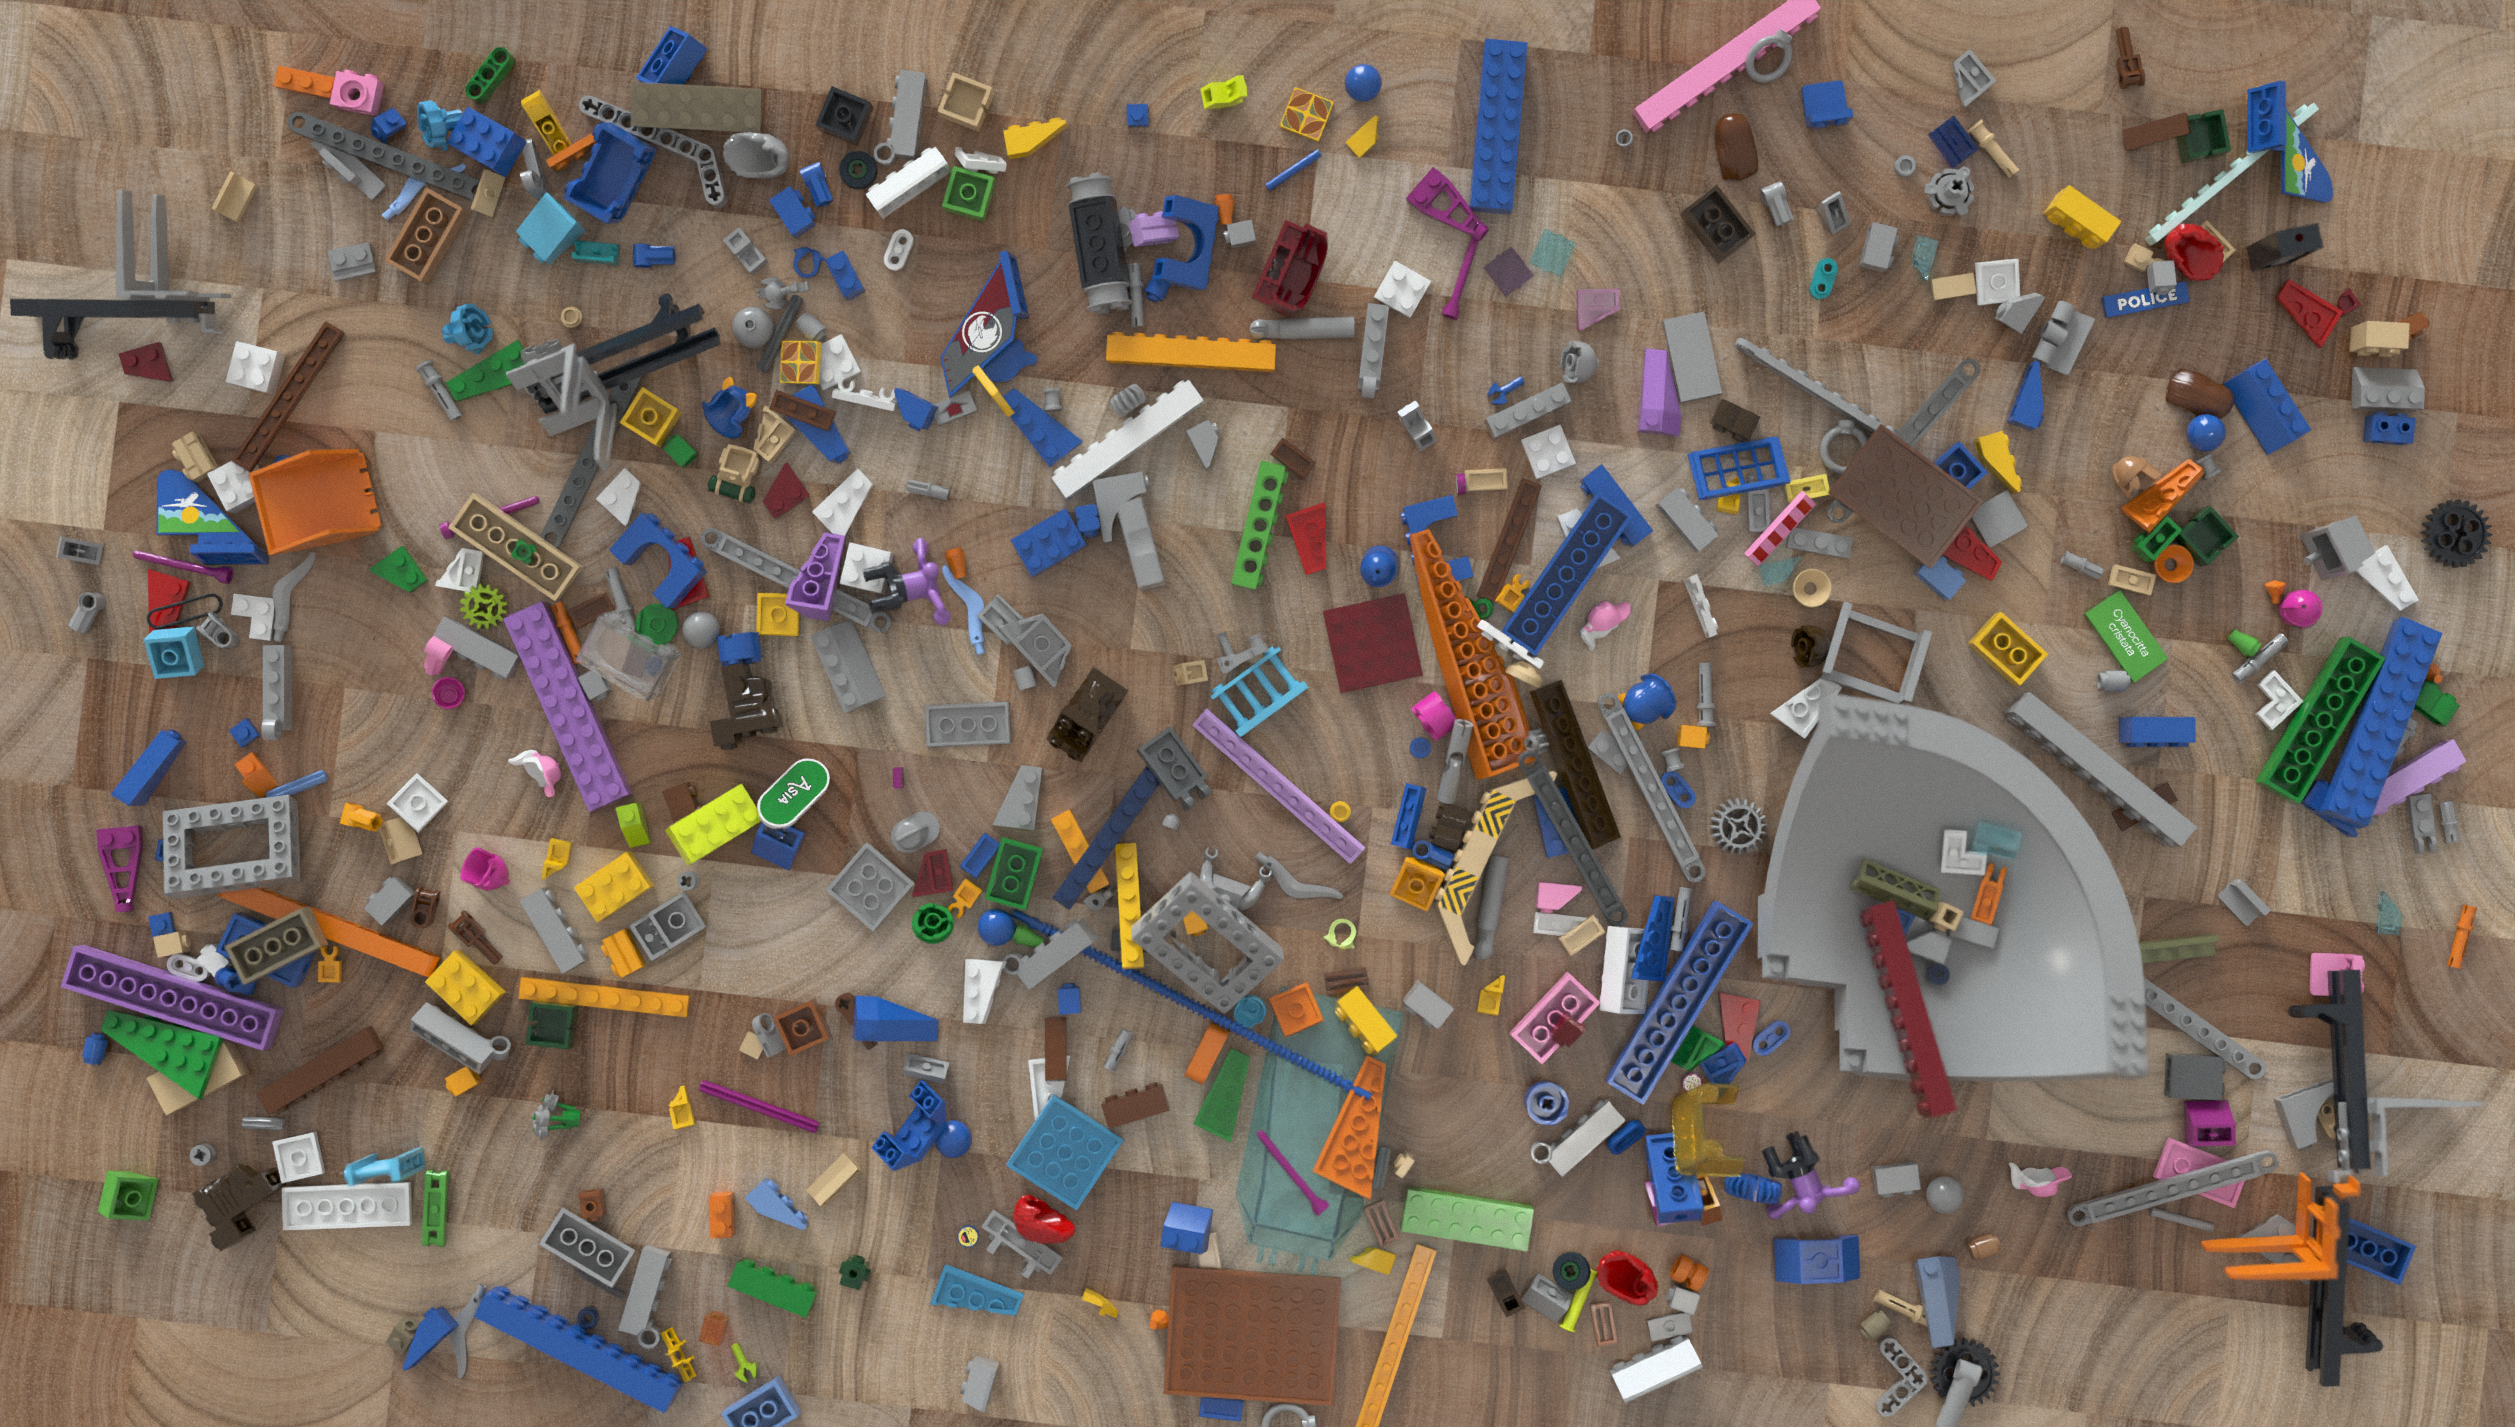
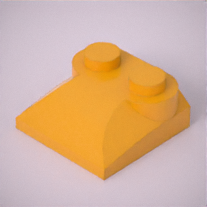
(1417, 883)

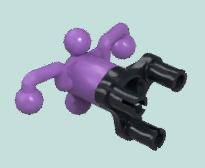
(909, 586)
(1803, 1177)

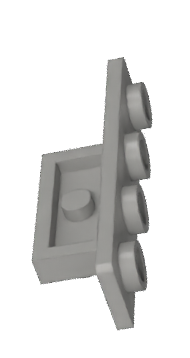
(351, 170)

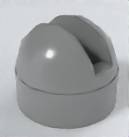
(1620, 138)
(1171, 821)

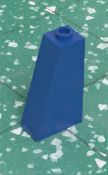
(828, 443)
(149, 769)

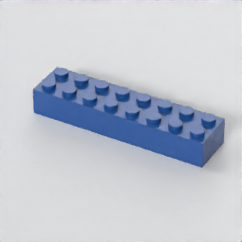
(1498, 126)
(1567, 573)

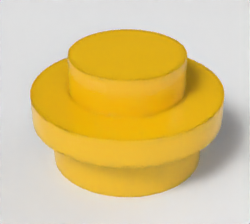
(1340, 811)

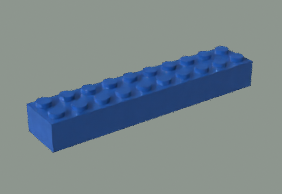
(2380, 723)
(1678, 1002)
(579, 1348)

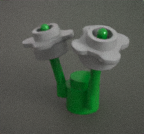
(541, 1118)

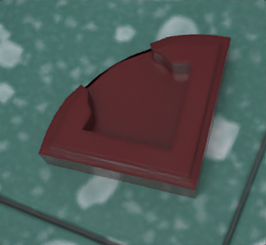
(2347, 302)

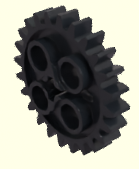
(2439, 527)
(1949, 1359)

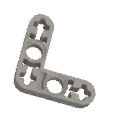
(533, 179)
(1905, 1381)

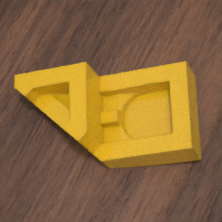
(1364, 138)
(1730, 503)
(557, 857)
(1490, 997)
(681, 1110)
(1375, 1259)
(1095, 1298)

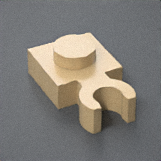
(2140, 258)

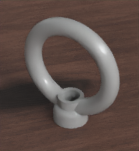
(1782, 40)
(1843, 427)
(1307, 1421)

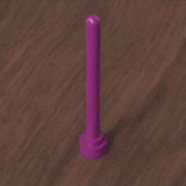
(1452, 309)
(447, 533)
(222, 574)
(1318, 1205)

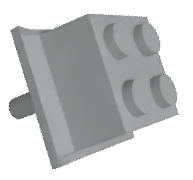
(2337, 547)

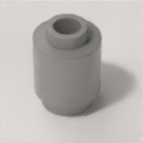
(811, 327)
(2113, 681)

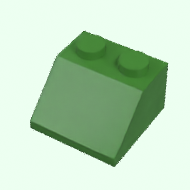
(127, 1196)

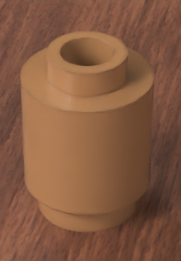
(1984, 1247)

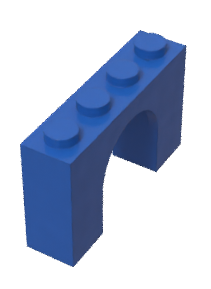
(1202, 221)
(1423, 514)
(685, 569)

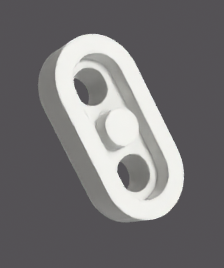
(897, 250)
(189, 968)

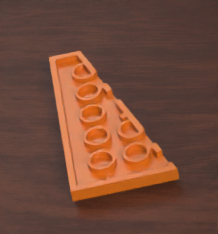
(1352, 1143)

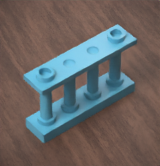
(1278, 700)
(397, 1167)

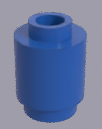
(1156, 290)
(94, 1049)

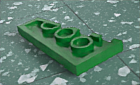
(487, 374)
(1223, 1100)

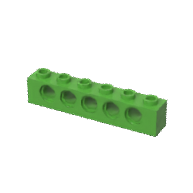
(1266, 472)

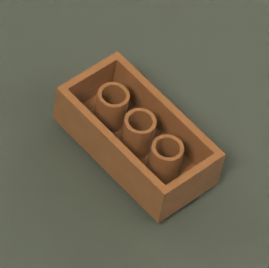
(427, 236)

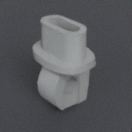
(1103, 897)

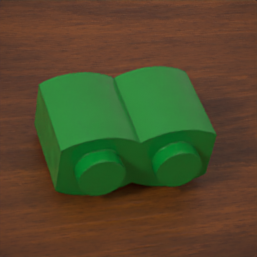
(2435, 705)

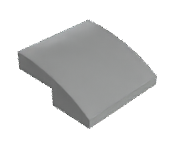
(1999, 518)

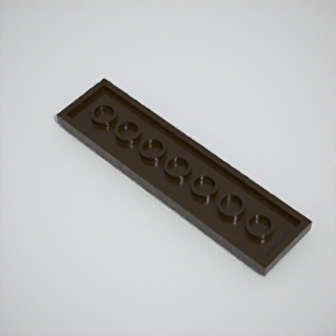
(1575, 764)

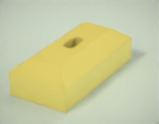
(1817, 485)

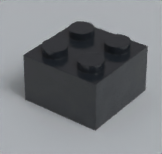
(844, 116)

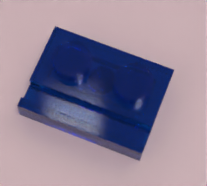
(1953, 142)

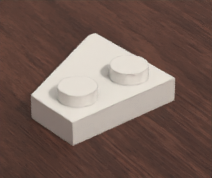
(980, 161)
(620, 496)
(463, 571)

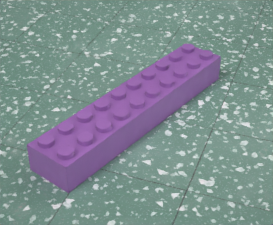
(567, 706)
(172, 997)

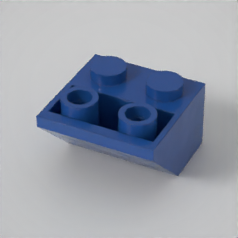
(778, 844)

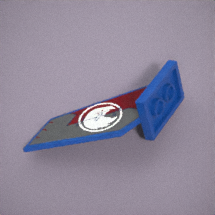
(987, 325)

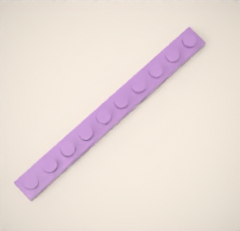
(1278, 786)

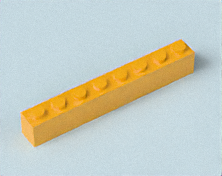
(1191, 353)

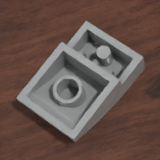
(667, 926)

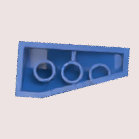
(886, 1021)

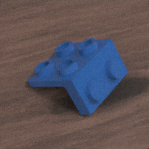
(1825, 105)

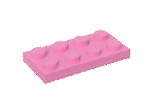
(2182, 1158)

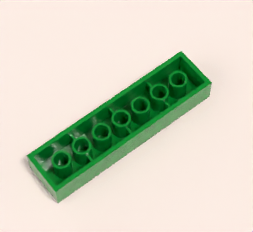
(2320, 720)

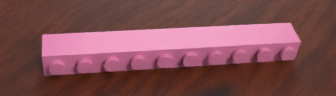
(1722, 64)

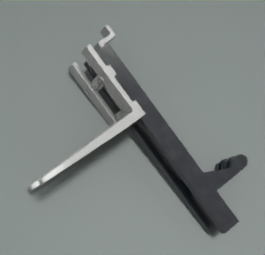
(144, 298)
(567, 378)
(2349, 1077)

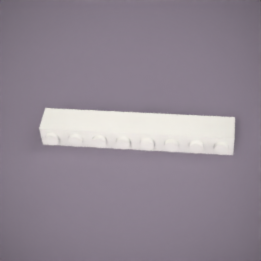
(1128, 439)

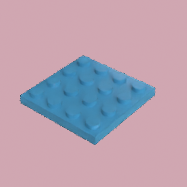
(1064, 1152)

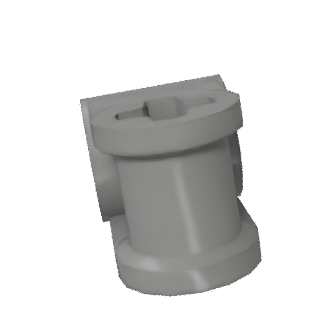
(216, 629)

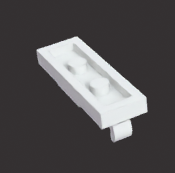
(865, 397)

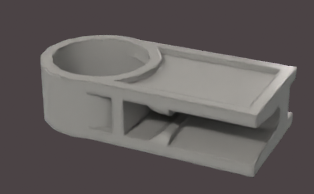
(770, 1038)

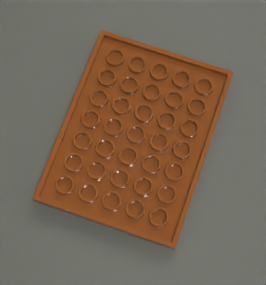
(1252, 1335)

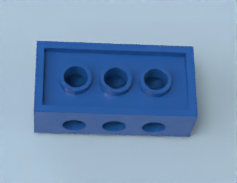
(244, 924)
(1674, 1194)

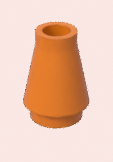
(1225, 209)
(956, 560)

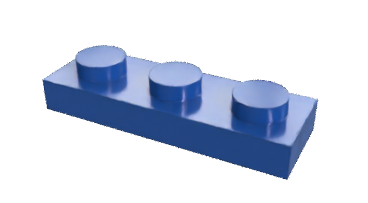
(1408, 816)

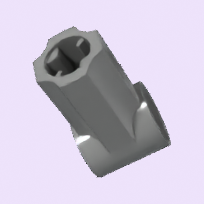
(1775, 198)
(85, 613)

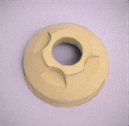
(1822, 585)
(1525, 673)

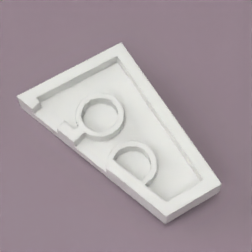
(979, 988)

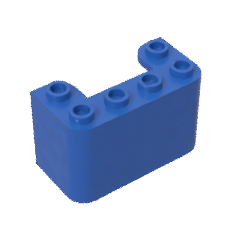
(612, 173)

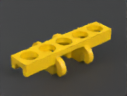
(678, 1363)

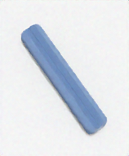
(299, 784)

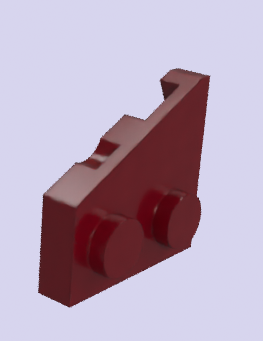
(785, 492)
(934, 874)

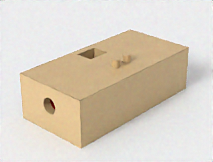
(227, 1069)

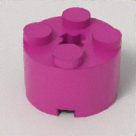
(1434, 715)

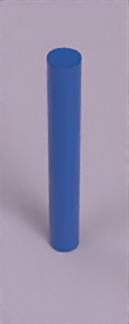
(1293, 170)

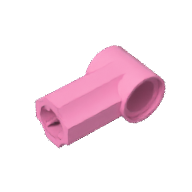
(437, 654)

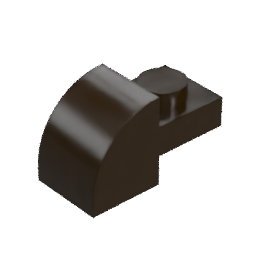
(1506, 1293)

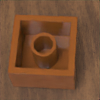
(802, 1027)

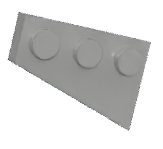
(1022, 799)

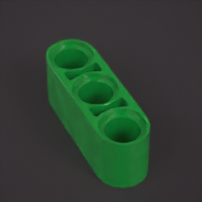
(479, 78)

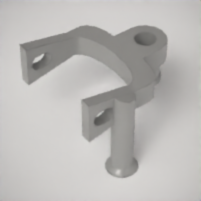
(1234, 660)

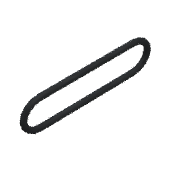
(180, 603)

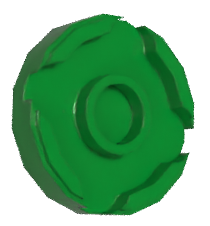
(657, 623)

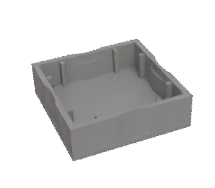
(1140, 545)

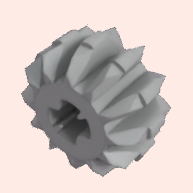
(1127, 400)

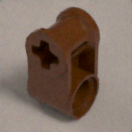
(425, 906)

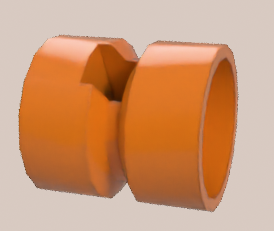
(1686, 1271)

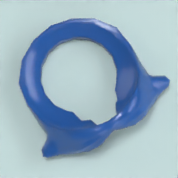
(817, 258)

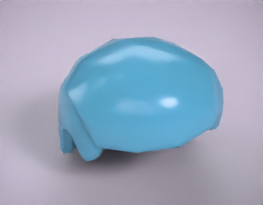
(1250, 1011)

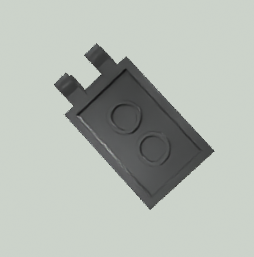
(1175, 767)

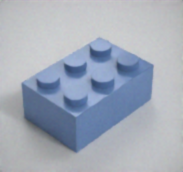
(764, 1407)

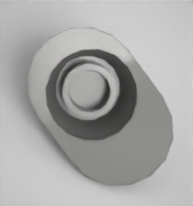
(915, 832)

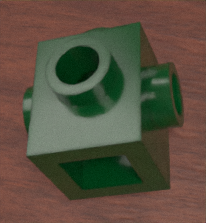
(849, 1277)

